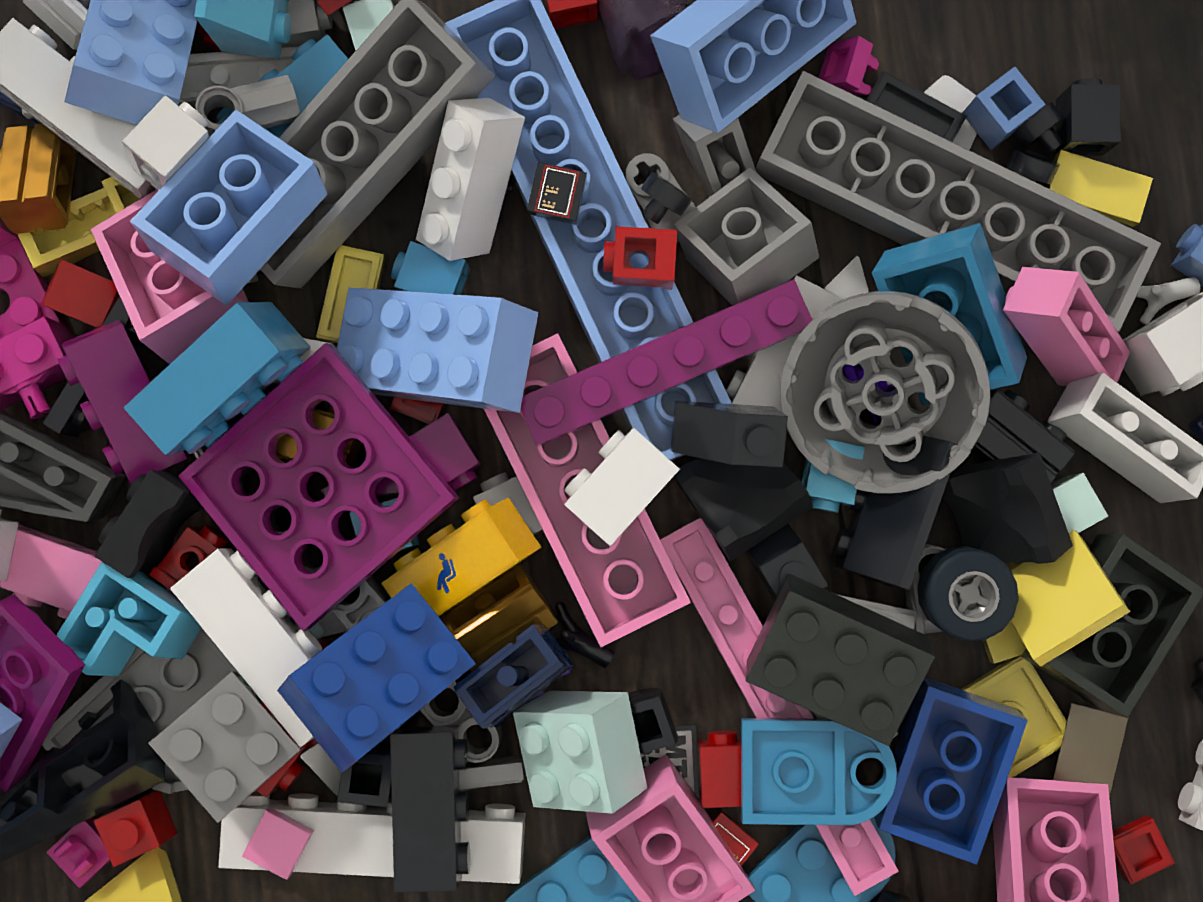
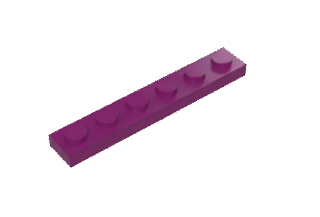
(665, 363)

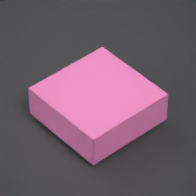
(278, 843)

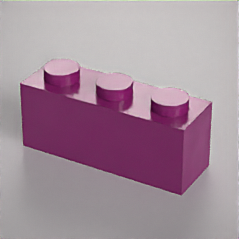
(111, 378)

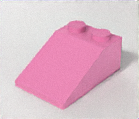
(669, 844)

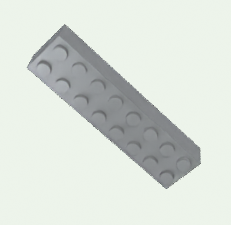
(923, 186)

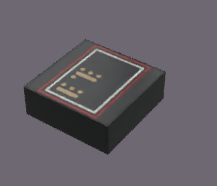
(557, 193)

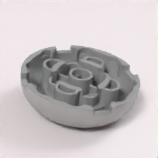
(828, 405)

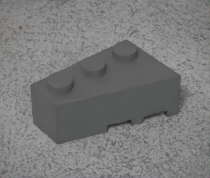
(51, 476)

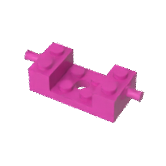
(28, 331)

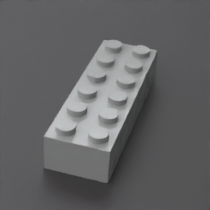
(374, 128)

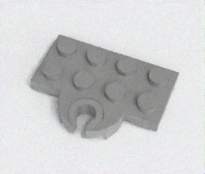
(163, 687)

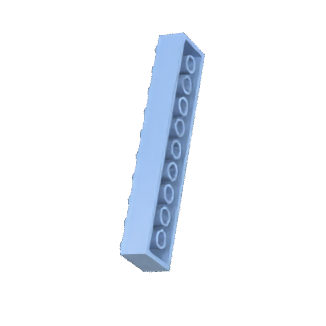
(562, 131)

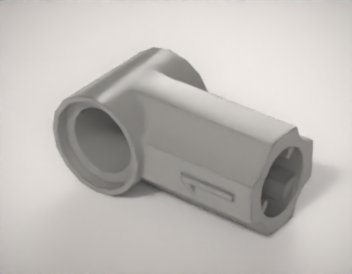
(264, 102)

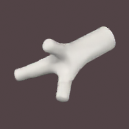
(1163, 294)

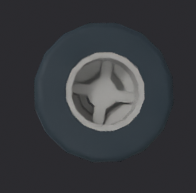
(984, 602)

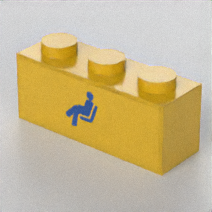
(466, 557)

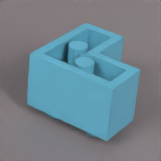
(122, 614)

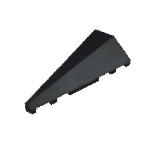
(86, 776)

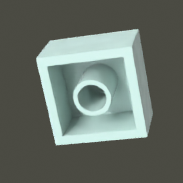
(580, 751)

